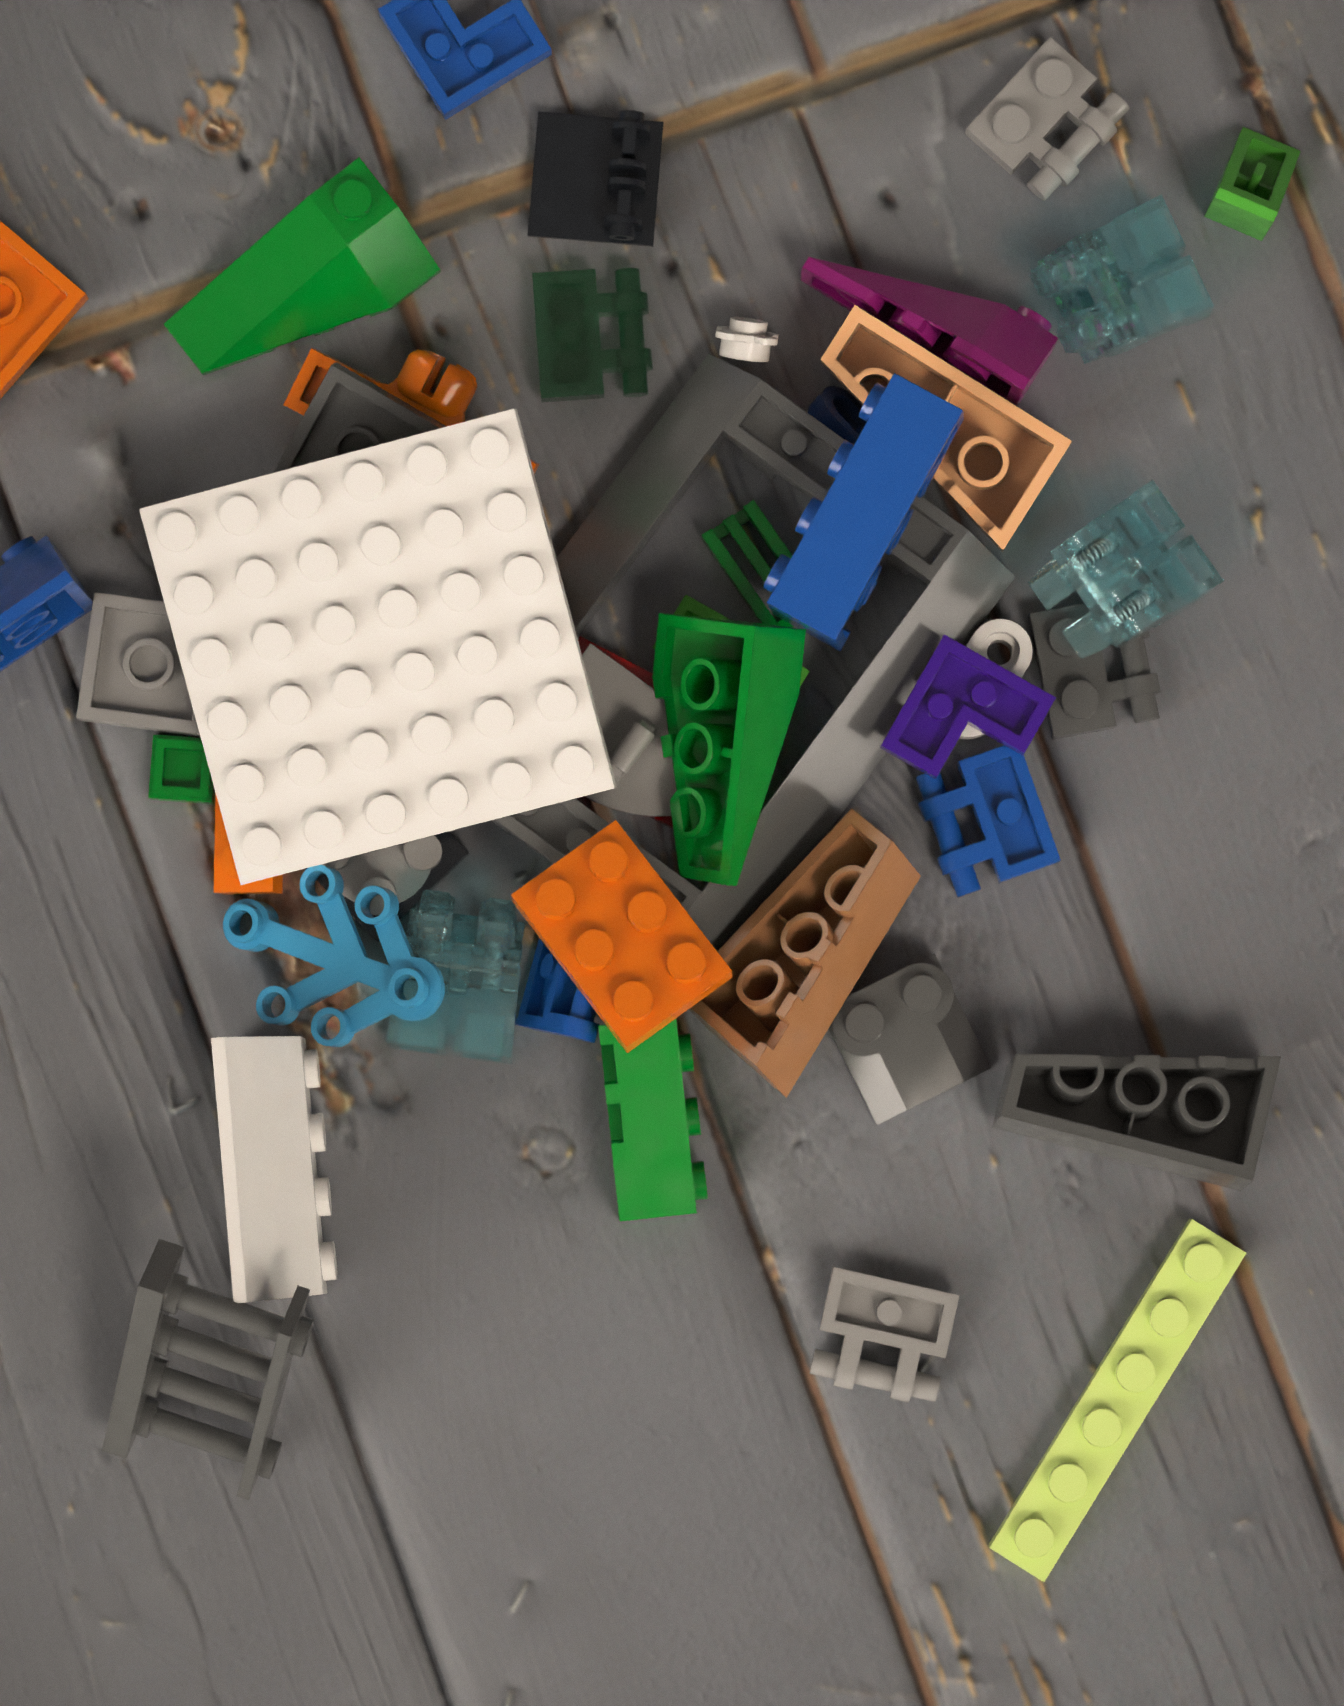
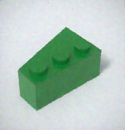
(652, 1125)

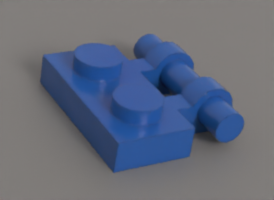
(1006, 812)

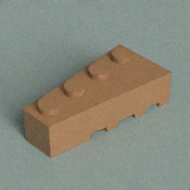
(807, 950)

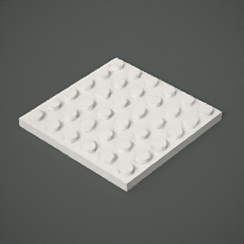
(378, 647)

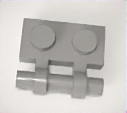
(1031, 108)
(890, 1315)

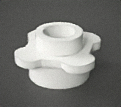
(746, 339)

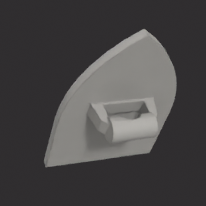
(632, 734)

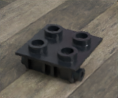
(596, 178)

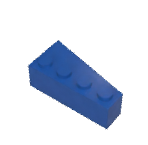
(863, 509)

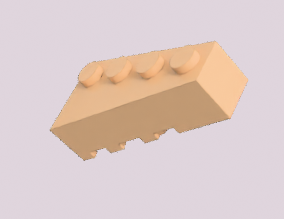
(999, 451)

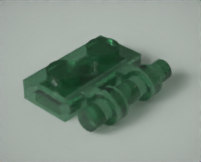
(570, 334)

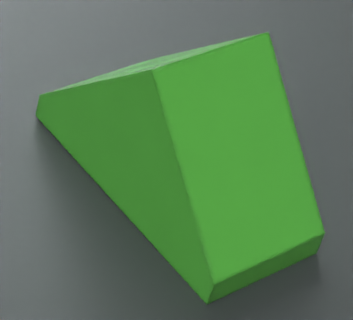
(1253, 184)

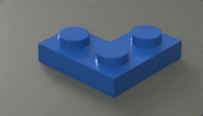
(459, 62)

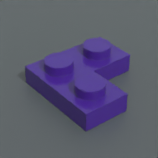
(959, 691)

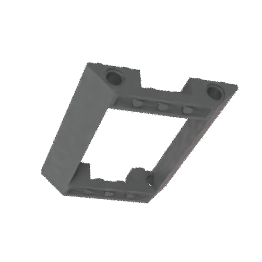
(789, 442)

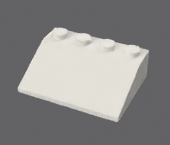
(271, 1166)

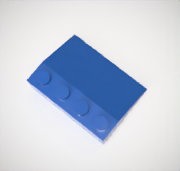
(36, 597)

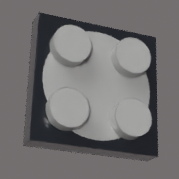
(401, 868)

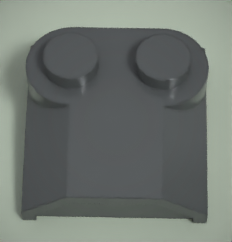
(907, 1039)

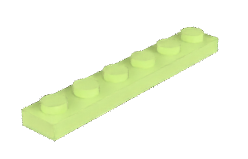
(1116, 1400)

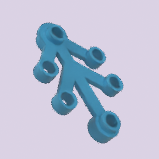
(343, 960)

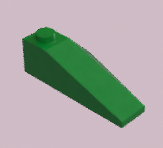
(319, 267)
(727, 716)

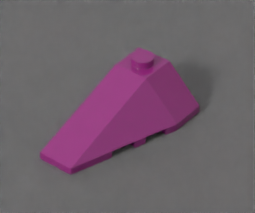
(968, 332)

